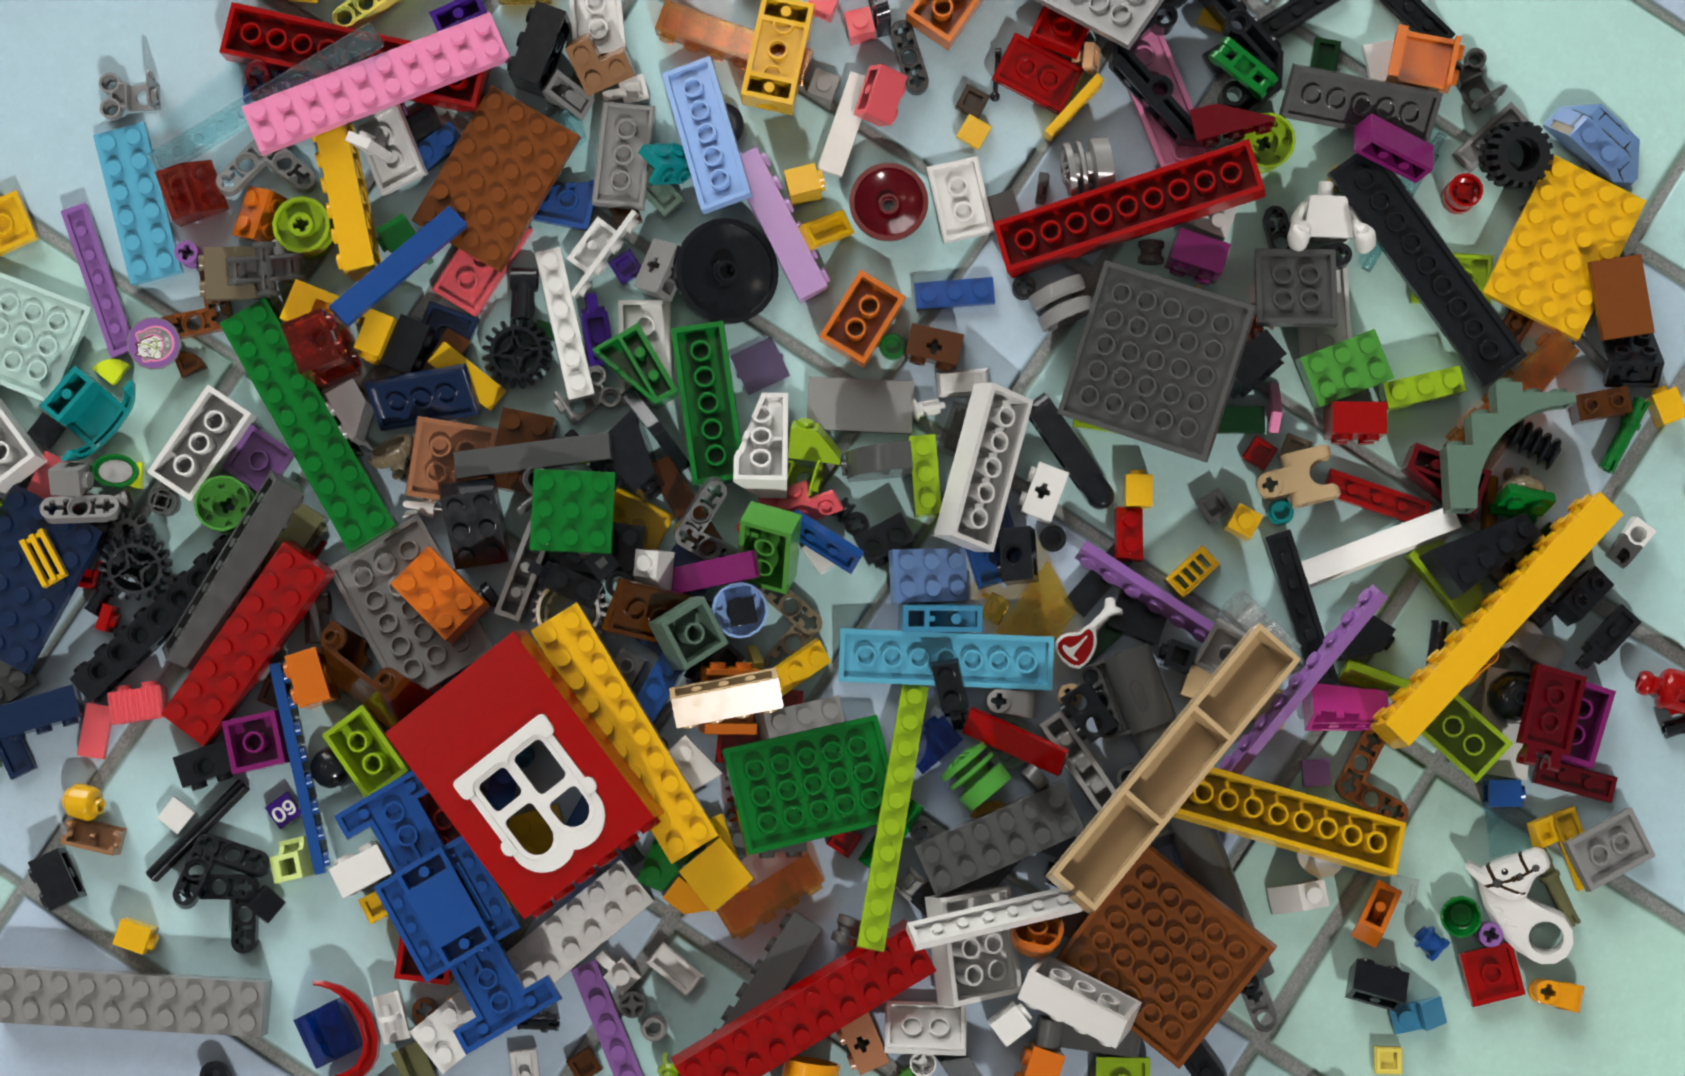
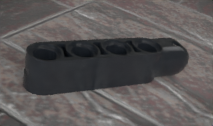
(1070, 453)

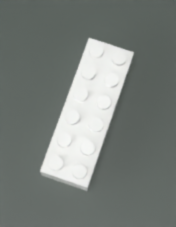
(983, 467)

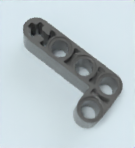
(1057, 1034)

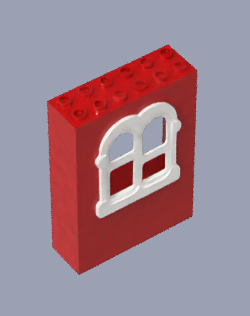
(482, 726)

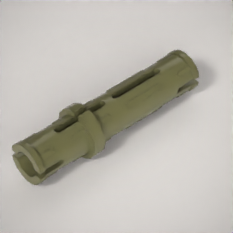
(1558, 893)

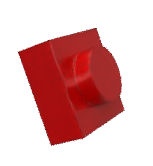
(108, 618)

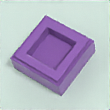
(1315, 772)

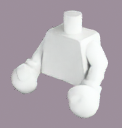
(1328, 220)

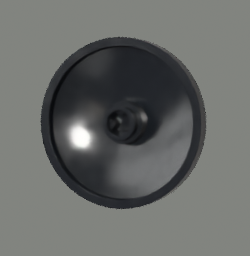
(726, 271)

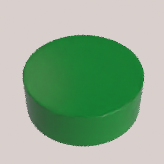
(892, 346)

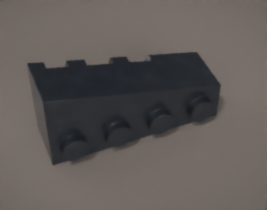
(1473, 557)

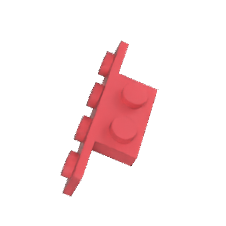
(797, 498)

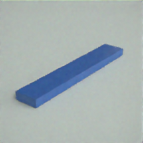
(398, 266)

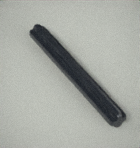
(200, 827)

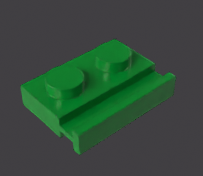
(1519, 499)

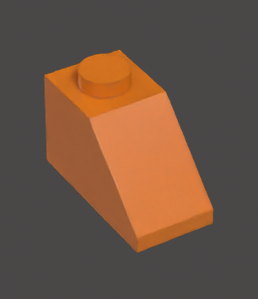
(1376, 913)

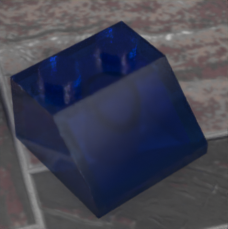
(329, 1032)

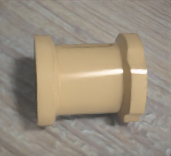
(1078, 698)

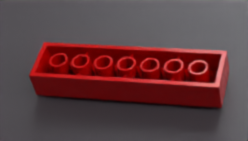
(248, 642)

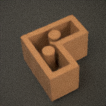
(598, 71)

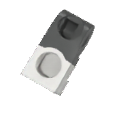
(1630, 542)

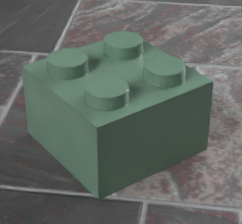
(688, 633)

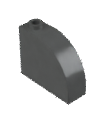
(878, 462)

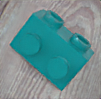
(668, 163)

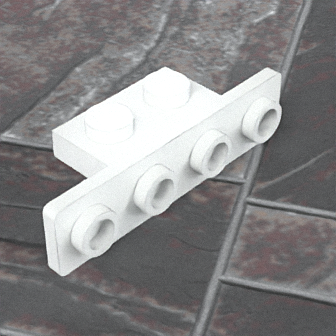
(595, 249)

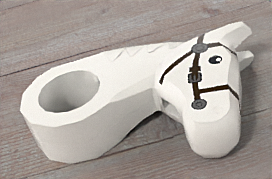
(1504, 895)

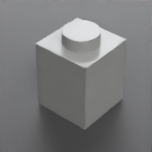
(70, 479)

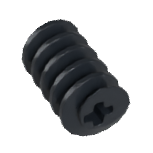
(1533, 442)

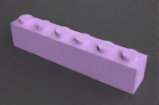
(781, 230)

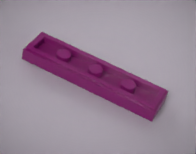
(715, 572)

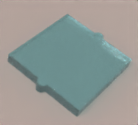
(1508, 831)

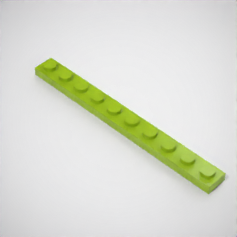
(892, 818)

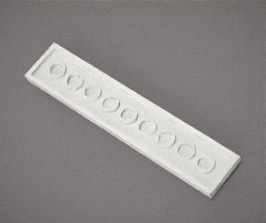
(547, 950)

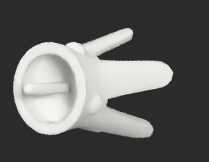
(424, 506)

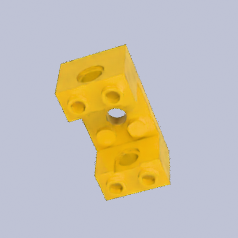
(772, 80)
(375, 328)

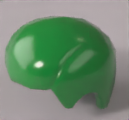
(1461, 916)

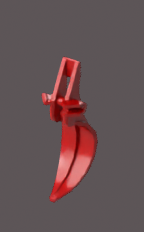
(368, 1028)

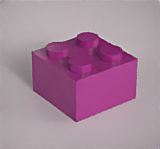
(1197, 256)
(255, 742)

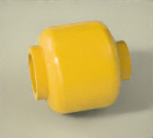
(83, 802)

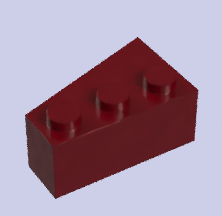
(1423, 468)

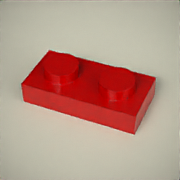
(1128, 534)

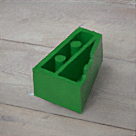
(638, 365)

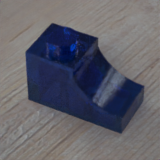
(940, 740)

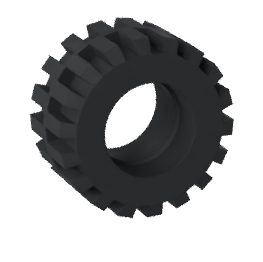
(1535, 151)

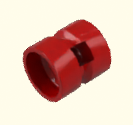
(1461, 193)

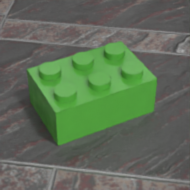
(1344, 368)
(776, 540)

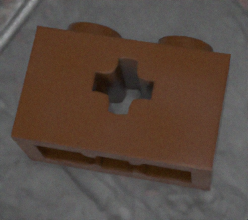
(946, 341)
(1600, 405)

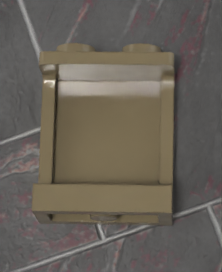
(217, 274)

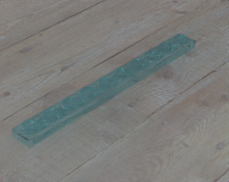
(232, 120)

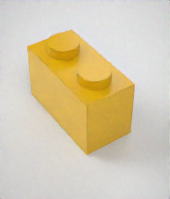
(804, 184)

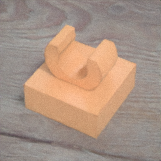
(1089, 58)

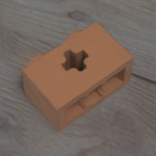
(873, 1055)

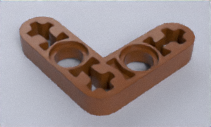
(206, 314)
(1362, 787)

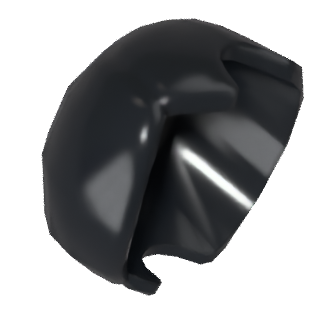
(327, 769)

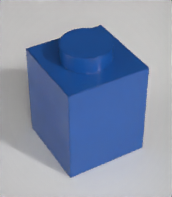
(1503, 793)

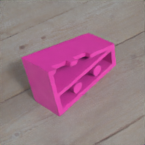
(1342, 708)

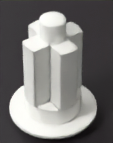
(926, 408)

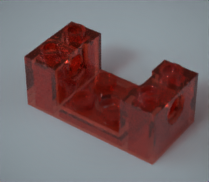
(321, 349)

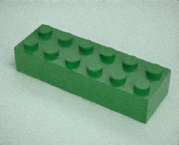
(707, 400)

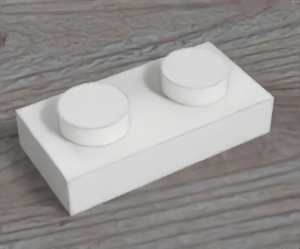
(369, 145)

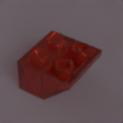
(191, 191)

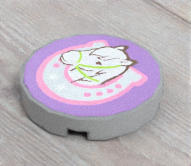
(154, 343)

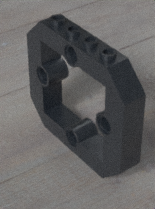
(1165, 108)

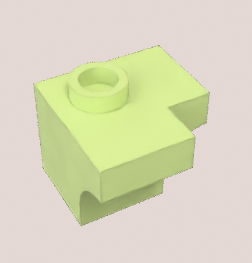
(292, 860)

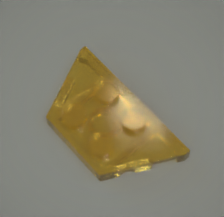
(1041, 609)

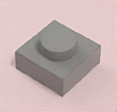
(823, 85)

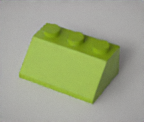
(365, 751)

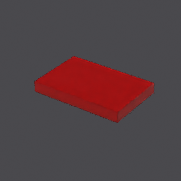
(1037, 74)

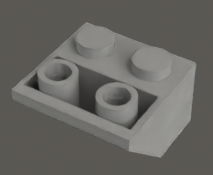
(354, 410)

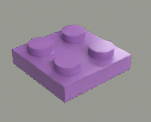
(256, 457)

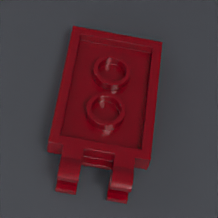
(1549, 716)

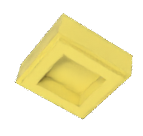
(1387, 1060)

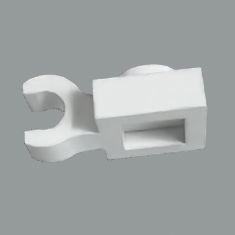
(629, 91)
(620, 974)

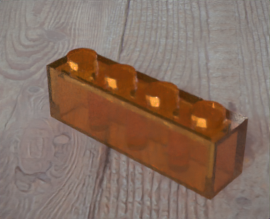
(771, 895)

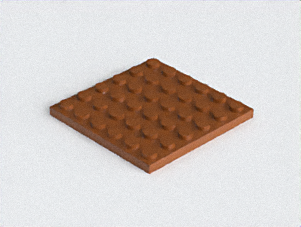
(1171, 950)

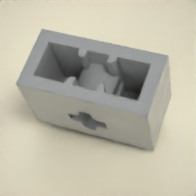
(657, 271)

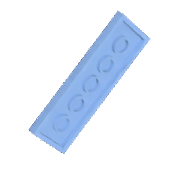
(707, 135)

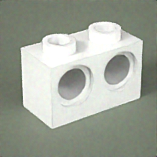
(1010, 1022)

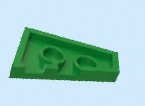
(658, 870)

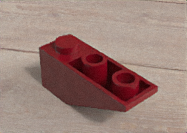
(1224, 122)

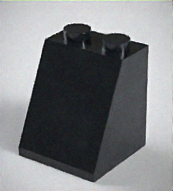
(635, 458)

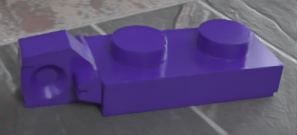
(594, 326)

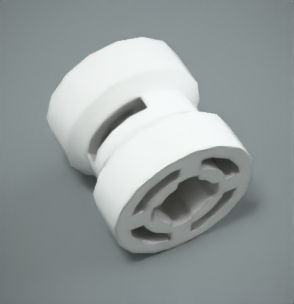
(922, 1066)

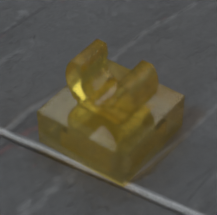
(995, 608)

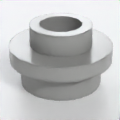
(653, 1036)

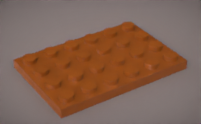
(499, 176)

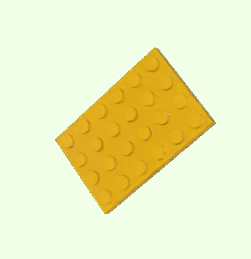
(1561, 228)

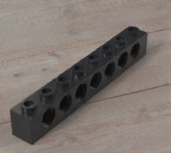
(86, 674)

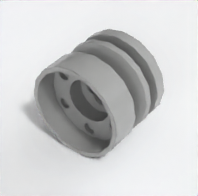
(1087, 167)

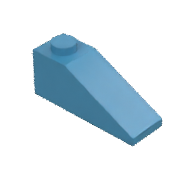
(940, 617)

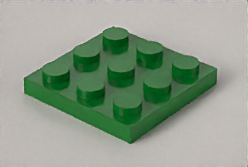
(572, 511)

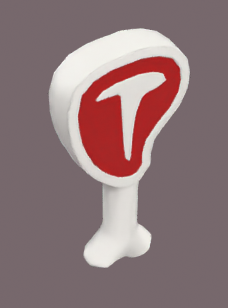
(1079, 647)

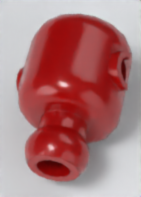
(1667, 689)

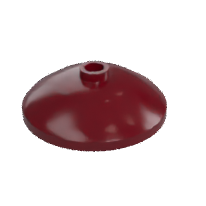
(888, 184)

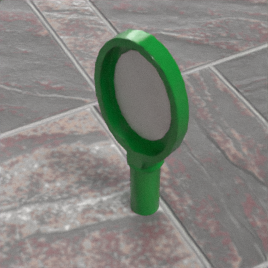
(115, 470)

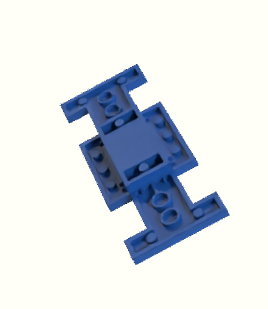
(438, 914)

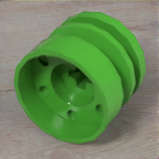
(215, 495)
(975, 776)

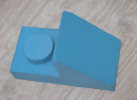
(1418, 1015)

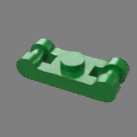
(1243, 67)

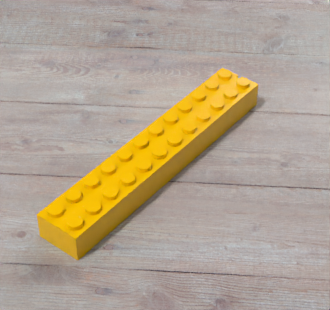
(1495, 620)

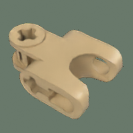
(1295, 479)

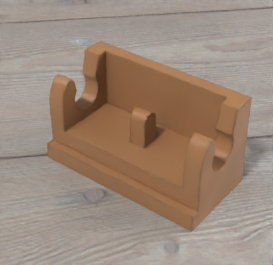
(94, 836)

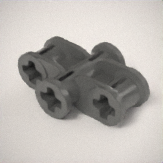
(254, 269)

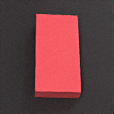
(95, 731)

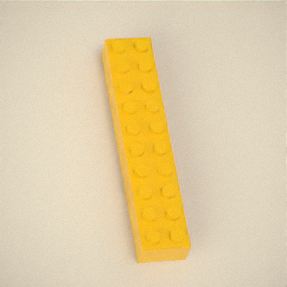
(598, 683)
(1296, 822)

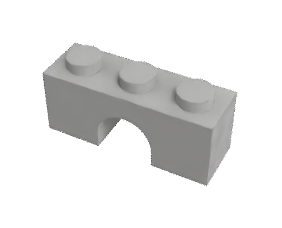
(800, 717)

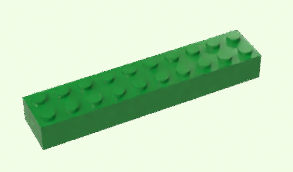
(308, 427)

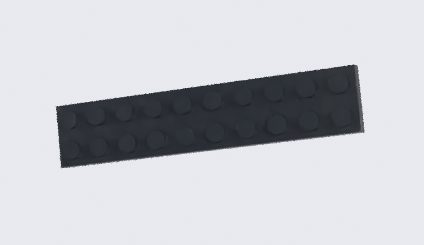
(1428, 268)

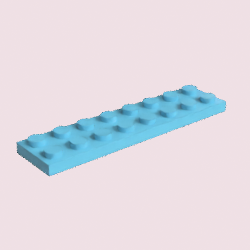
(983, 658)

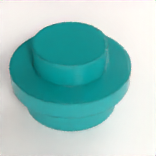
(1280, 512)

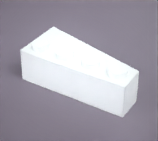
(694, 763)

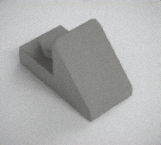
(567, 94)

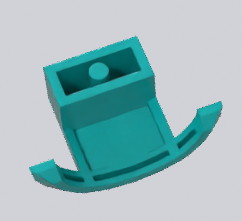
(88, 410)

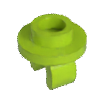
(667, 1068)

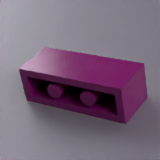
(1393, 148)

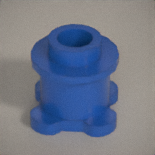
(1430, 942)

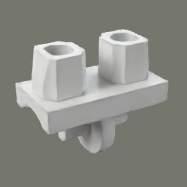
(391, 1017)

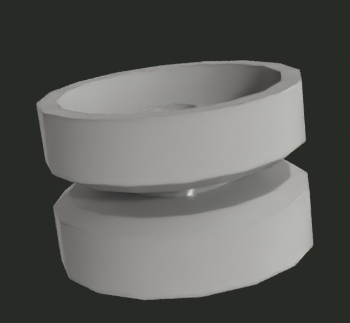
(1061, 302)

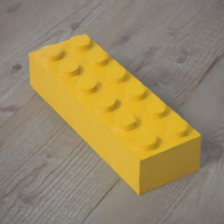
(347, 203)

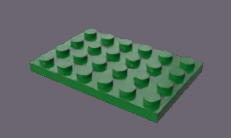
(808, 784)

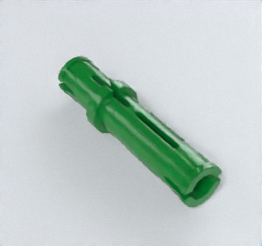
(1624, 434)

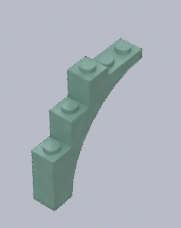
(1463, 464)

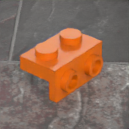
(257, 214)

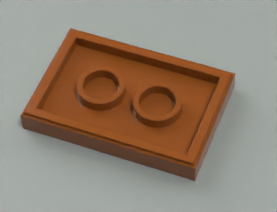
(1620, 297)

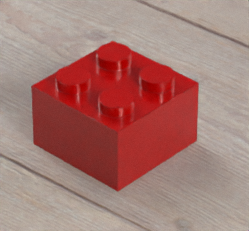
(1355, 421)

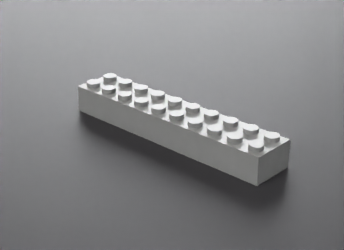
(134, 1000)

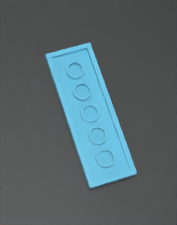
(137, 204)

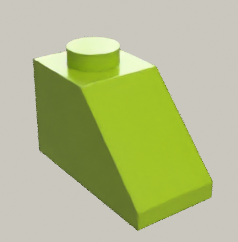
(812, 443)

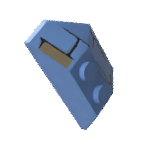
(1599, 141)

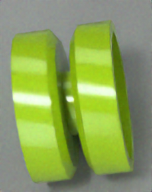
(291, 220)

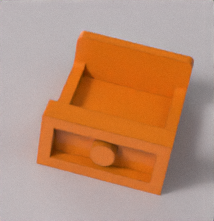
(1424, 60)
(731, 725)

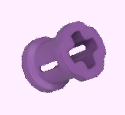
(186, 247)
(1497, 934)

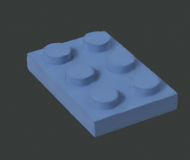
(928, 575)

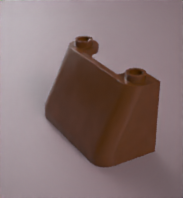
(387, 695)

